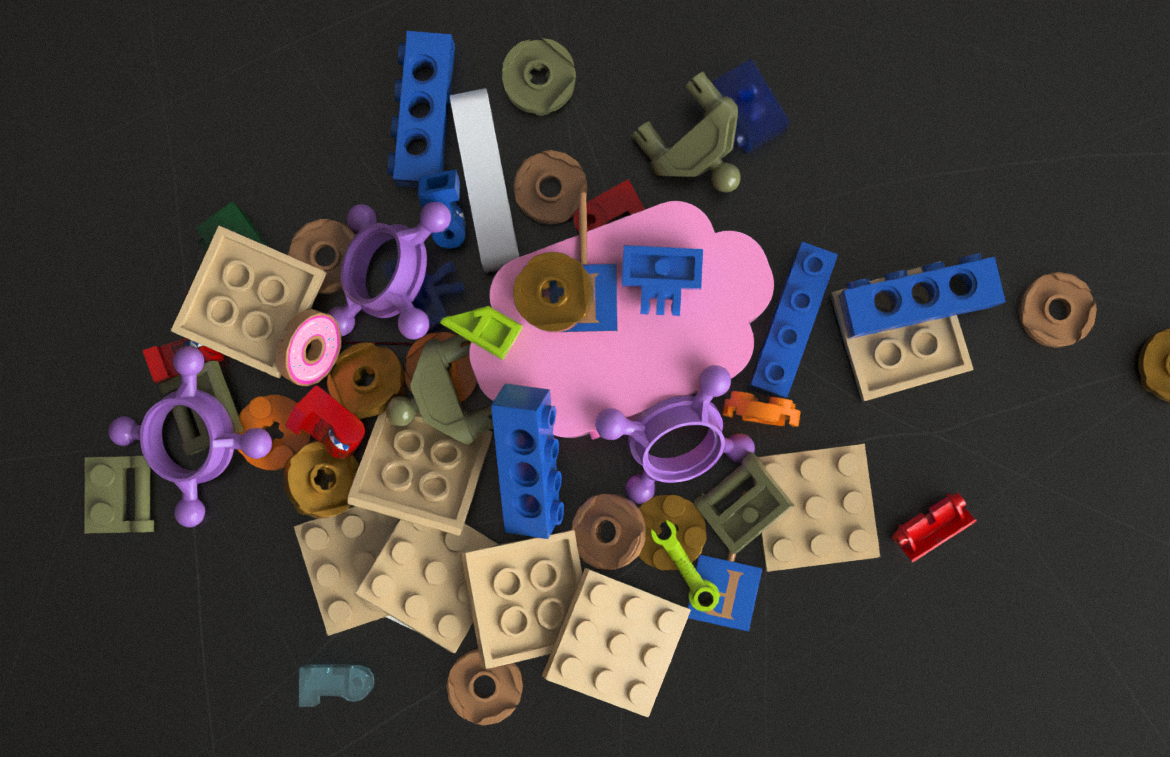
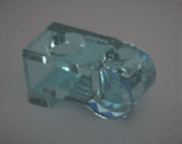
(342, 680)

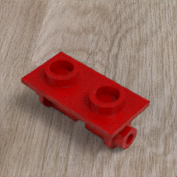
(929, 531)

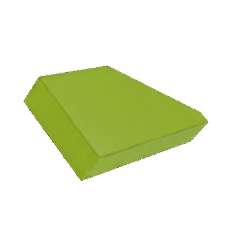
(486, 329)

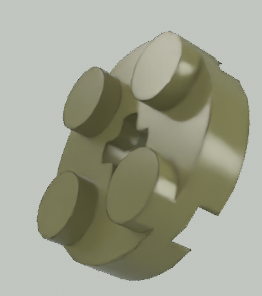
(536, 55)

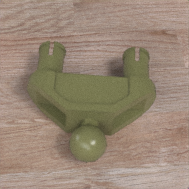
(703, 145)
(436, 394)

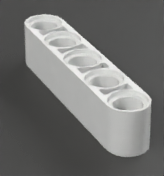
(484, 179)

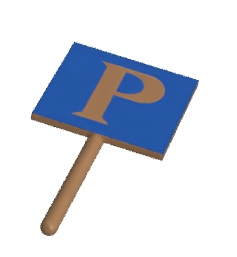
(603, 311)
(737, 591)

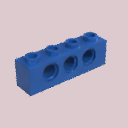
(421, 51)
(981, 284)
(792, 321)
(527, 460)

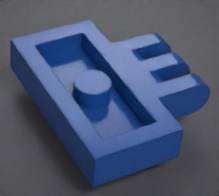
(662, 274)

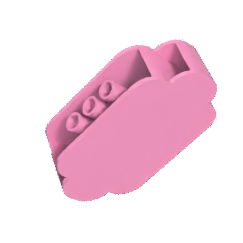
(650, 353)

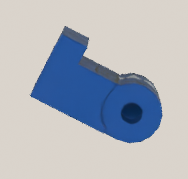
(445, 188)

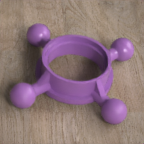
(407, 276)
(668, 416)
(125, 431)

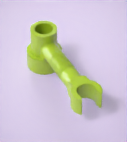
(692, 577)

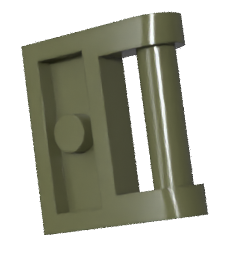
(211, 381)
(108, 495)
(750, 513)

